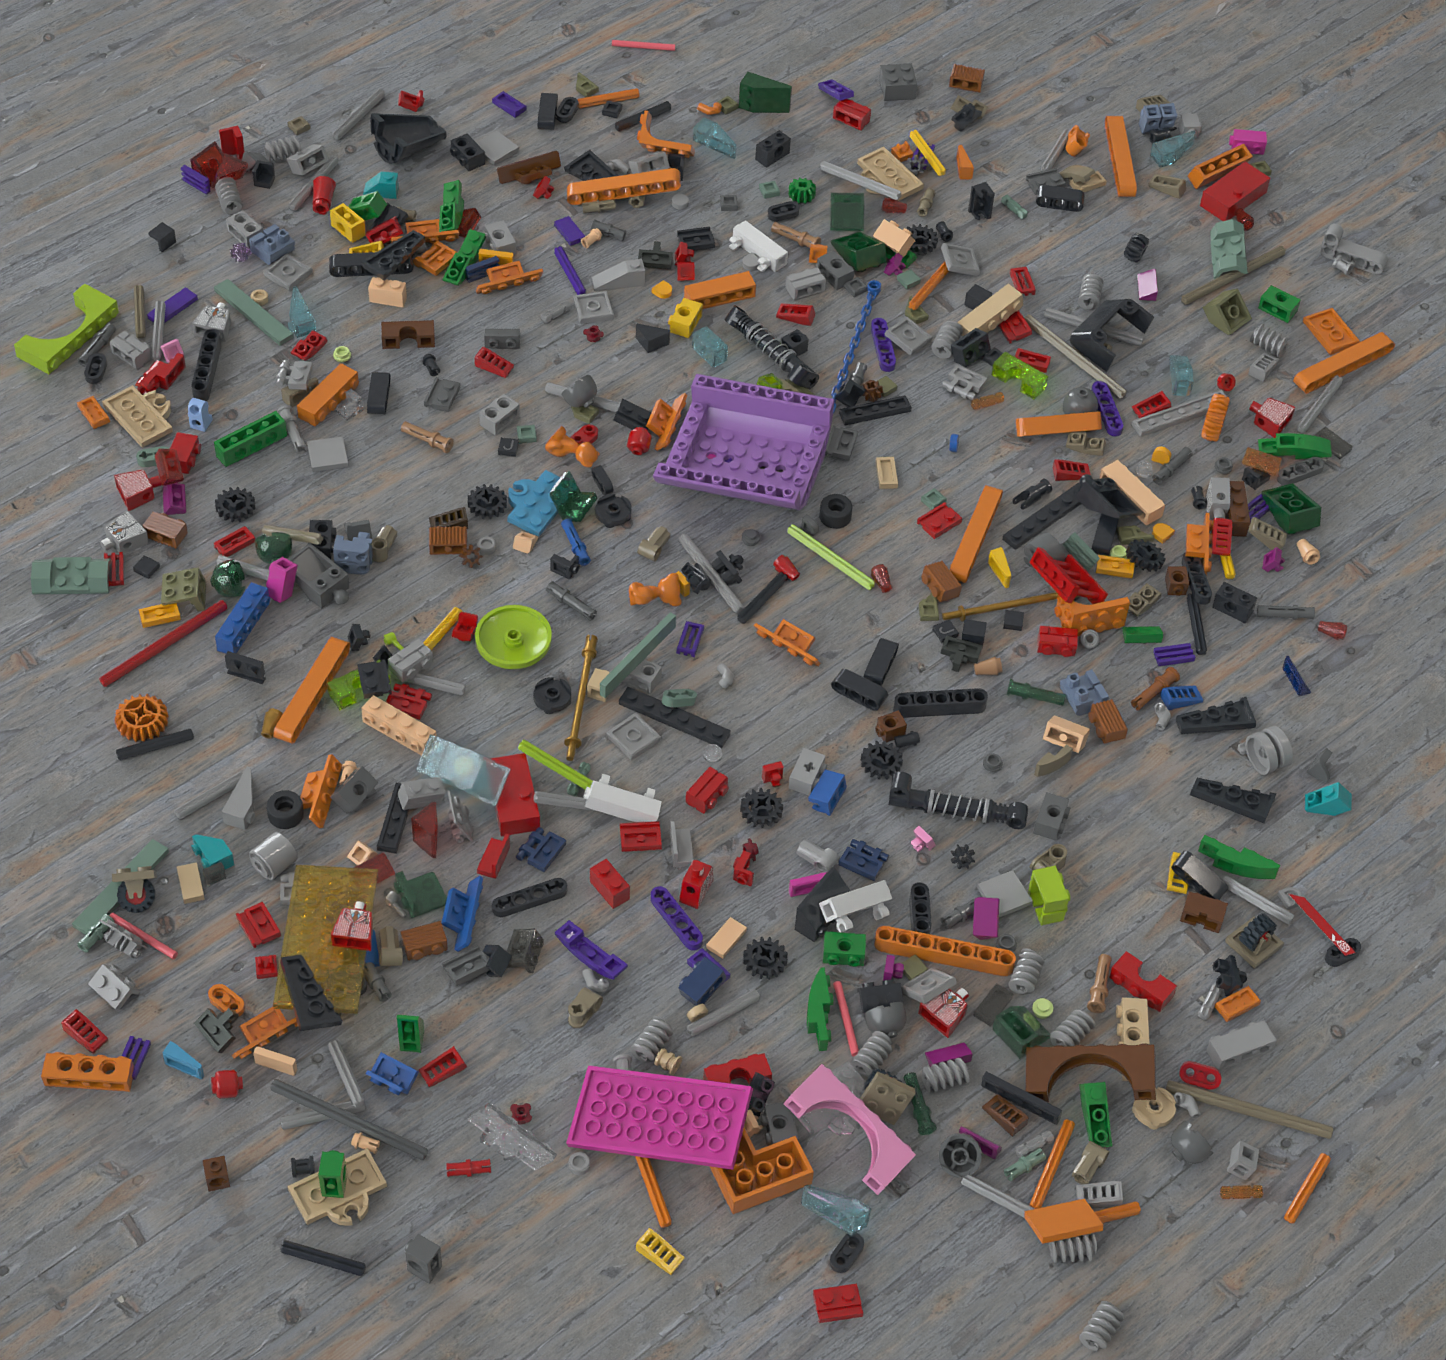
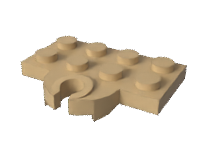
(888, 170)
(140, 414)
(362, 1180)

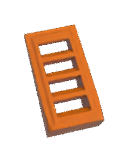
(964, 164)

